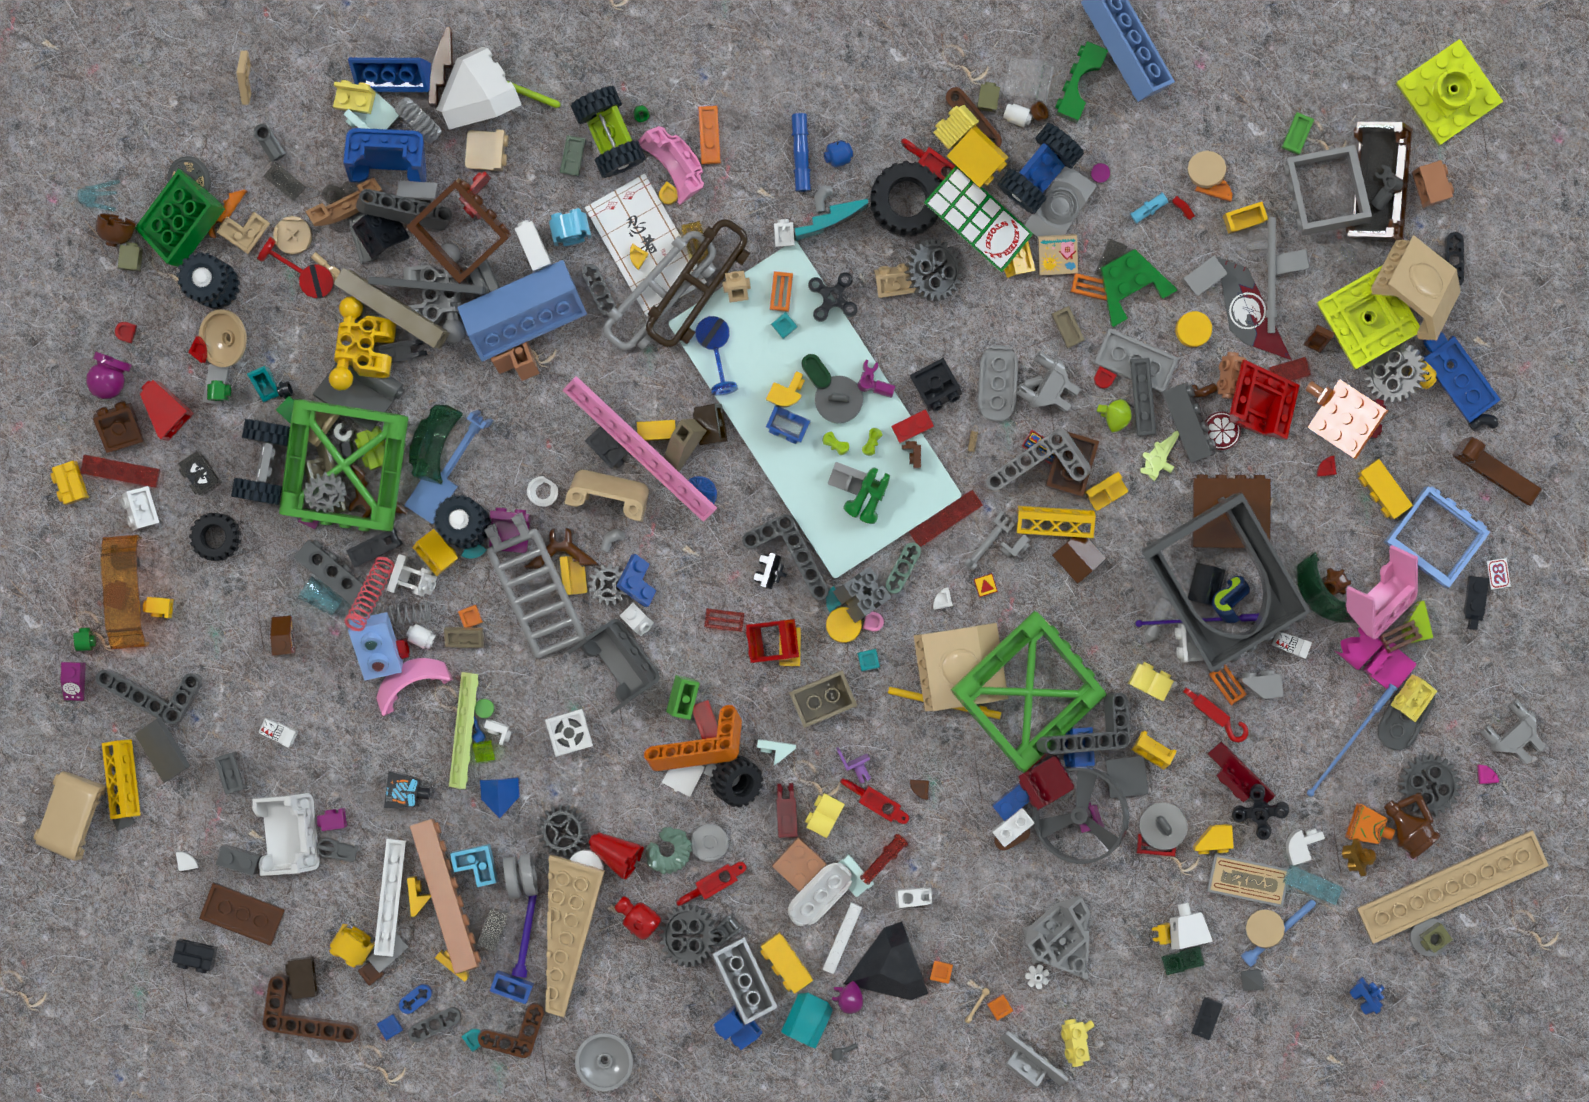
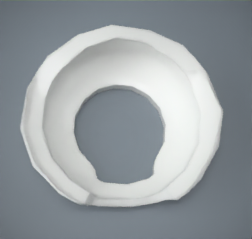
(531, 492)

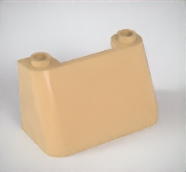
(631, 492)
(69, 815)

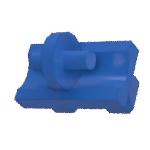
(1370, 993)

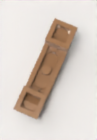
(342, 208)

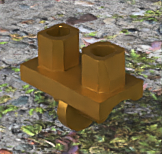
(1358, 857)

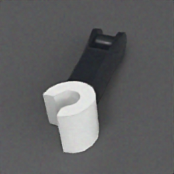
(346, 445)

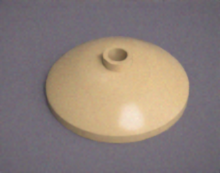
(223, 337)

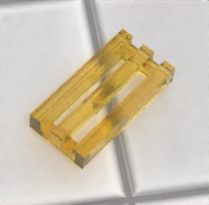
(691, 225)

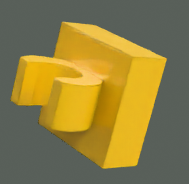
(1164, 933)

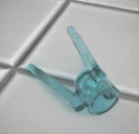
(88, 195)

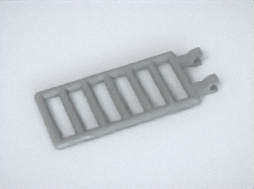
(525, 534)

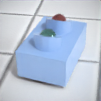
(376, 647)

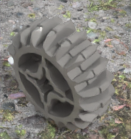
(418, 119)

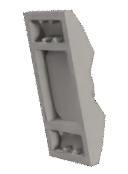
(1063, 203)

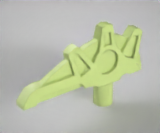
(1157, 457)

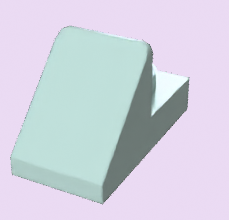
(782, 749)

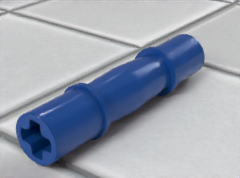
(801, 152)

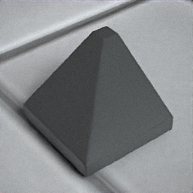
(121, 823)
(1251, 980)

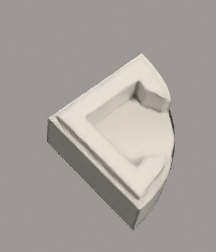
(942, 599)
(186, 861)

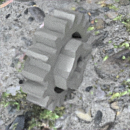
(324, 492)
(602, 577)

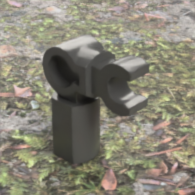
(1392, 185)

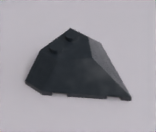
(890, 966)

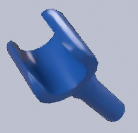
(479, 736)

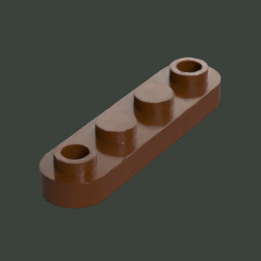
(983, 124)

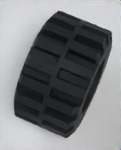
(199, 531)
(745, 789)

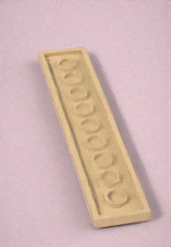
(1452, 886)

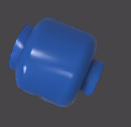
(838, 153)

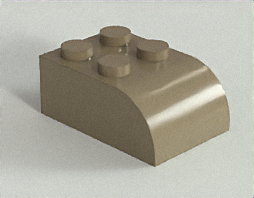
(823, 698)

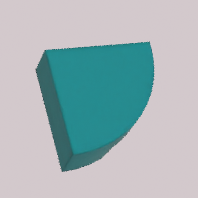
(474, 552)
(831, 600)

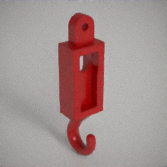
(928, 158)
(1216, 715)
(875, 800)
(712, 884)

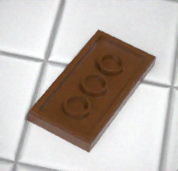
(242, 914)

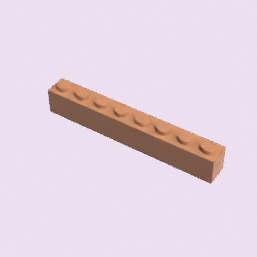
(445, 897)

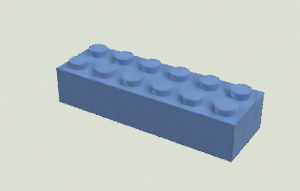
(1129, 46)

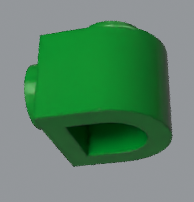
(218, 391)
(84, 640)

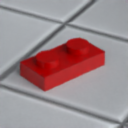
(912, 426)

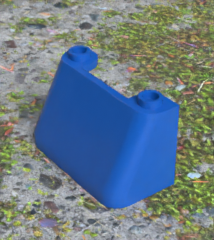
(386, 151)

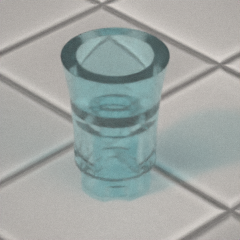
(319, 597)

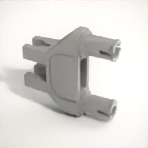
(1051, 386)
(1518, 736)

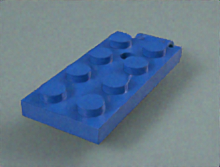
(1464, 381)

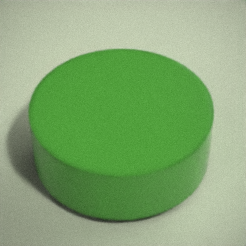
(484, 708)

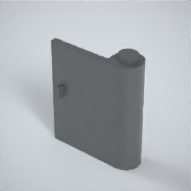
(364, 393)

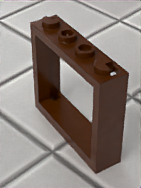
(437, 251)

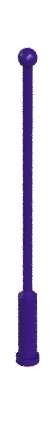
(1243, 618)

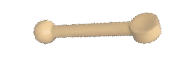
(985, 991)

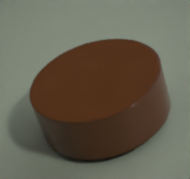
(1039, 111)

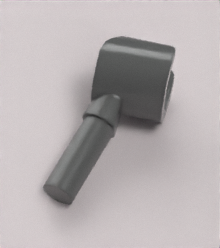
(837, 1052)

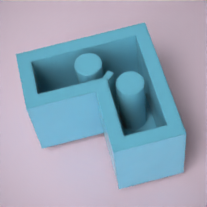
(480, 860)

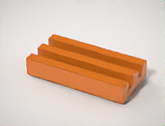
(1085, 293)
(779, 307)
(1223, 691)

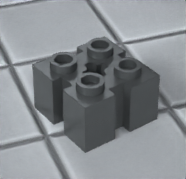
(862, 594)

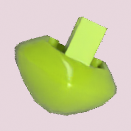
(1117, 414)

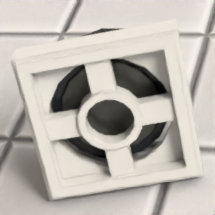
(569, 732)

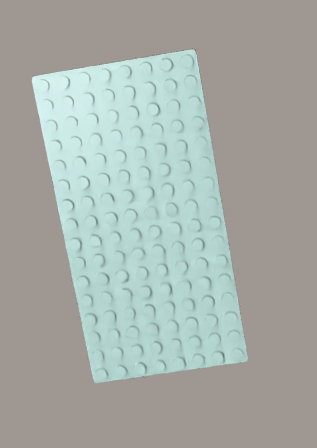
(801, 471)

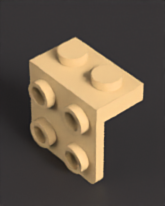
(486, 150)

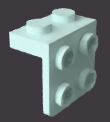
(381, 116)

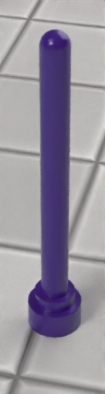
(520, 968)

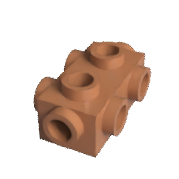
(1229, 373)

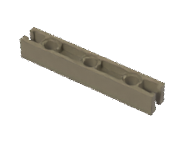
(391, 308)

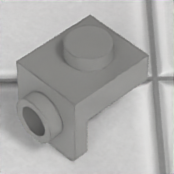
(1021, 545)

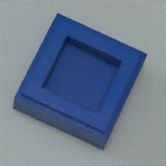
(389, 1026)

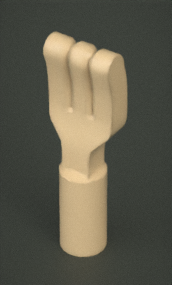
(319, 260)

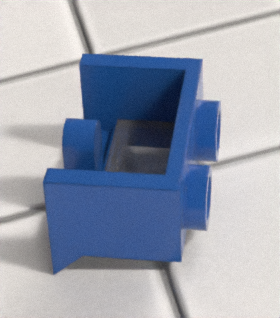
(787, 424)

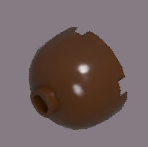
(114, 229)

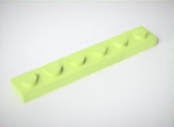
(463, 730)

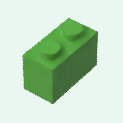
(682, 697)

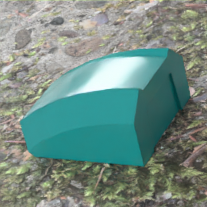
(807, 1019)

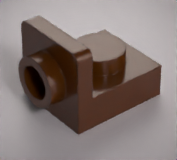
(915, 457)

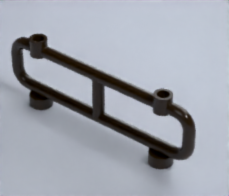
(739, 255)

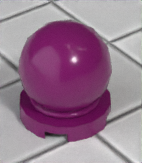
(106, 377)

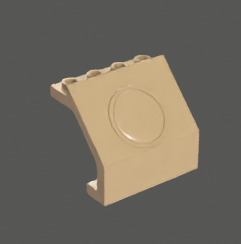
(1422, 282)
(949, 657)

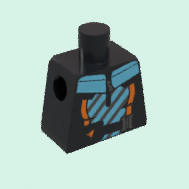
(404, 790)

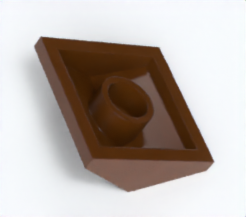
(1079, 557)

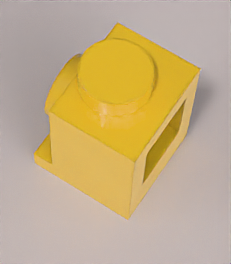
(158, 607)

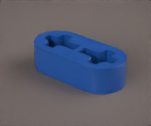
(412, 995)

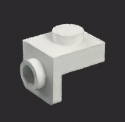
(637, 619)

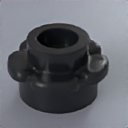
(285, 389)

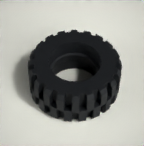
(880, 198)

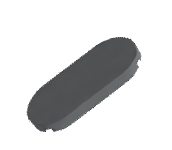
(1396, 729)

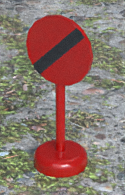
(314, 280)

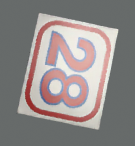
(1498, 573)

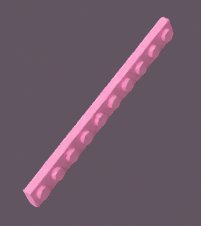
(639, 448)

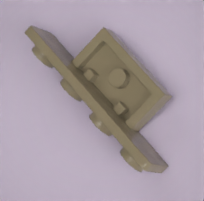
(321, 465)

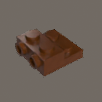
(117, 426)

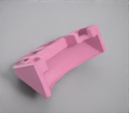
(677, 159)
(411, 671)

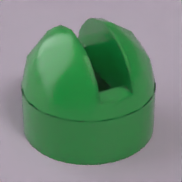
(641, 118)

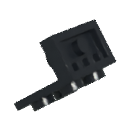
(379, 233)

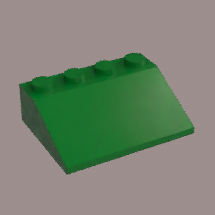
(179, 218)

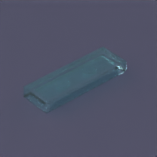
(1312, 884)

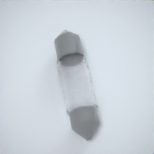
(1160, 612)

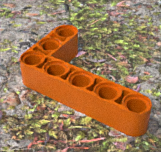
(700, 752)

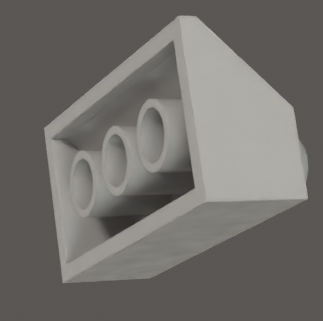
(744, 980)

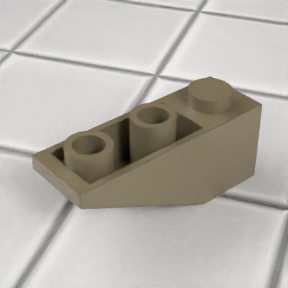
(683, 442)

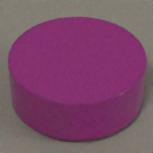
(1100, 173)

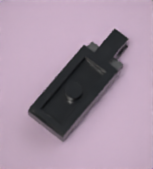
(1475, 600)

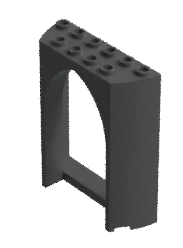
(1280, 602)

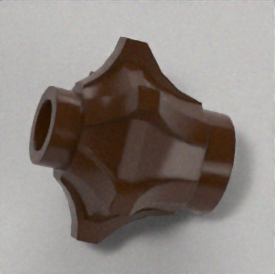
(1336, 581)

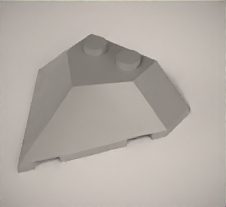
(1062, 937)

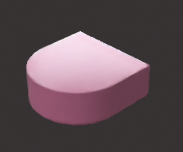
(873, 622)

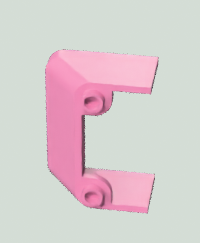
(1389, 598)

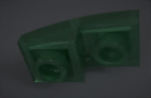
(1183, 960)

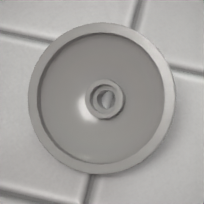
(602, 1075)

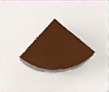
(920, 788)

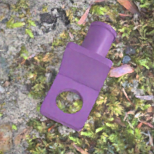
(858, 766)

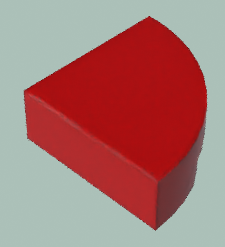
(1179, 203)
(198, 349)
(1327, 467)

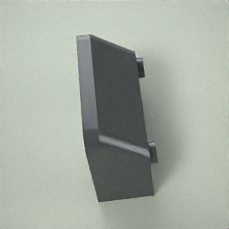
(623, 659)

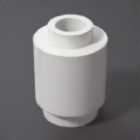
(1017, 115)
(420, 636)

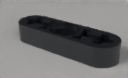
(1449, 245)

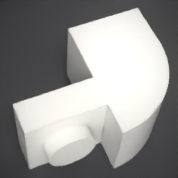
(1297, 845)

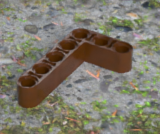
(1472, 455)
(301, 1021)

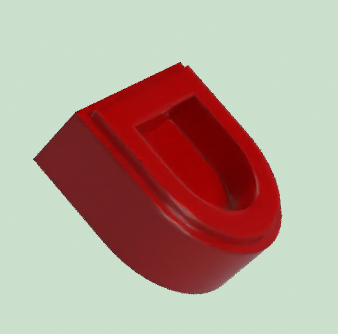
(125, 331)
(1104, 378)
(403, 648)

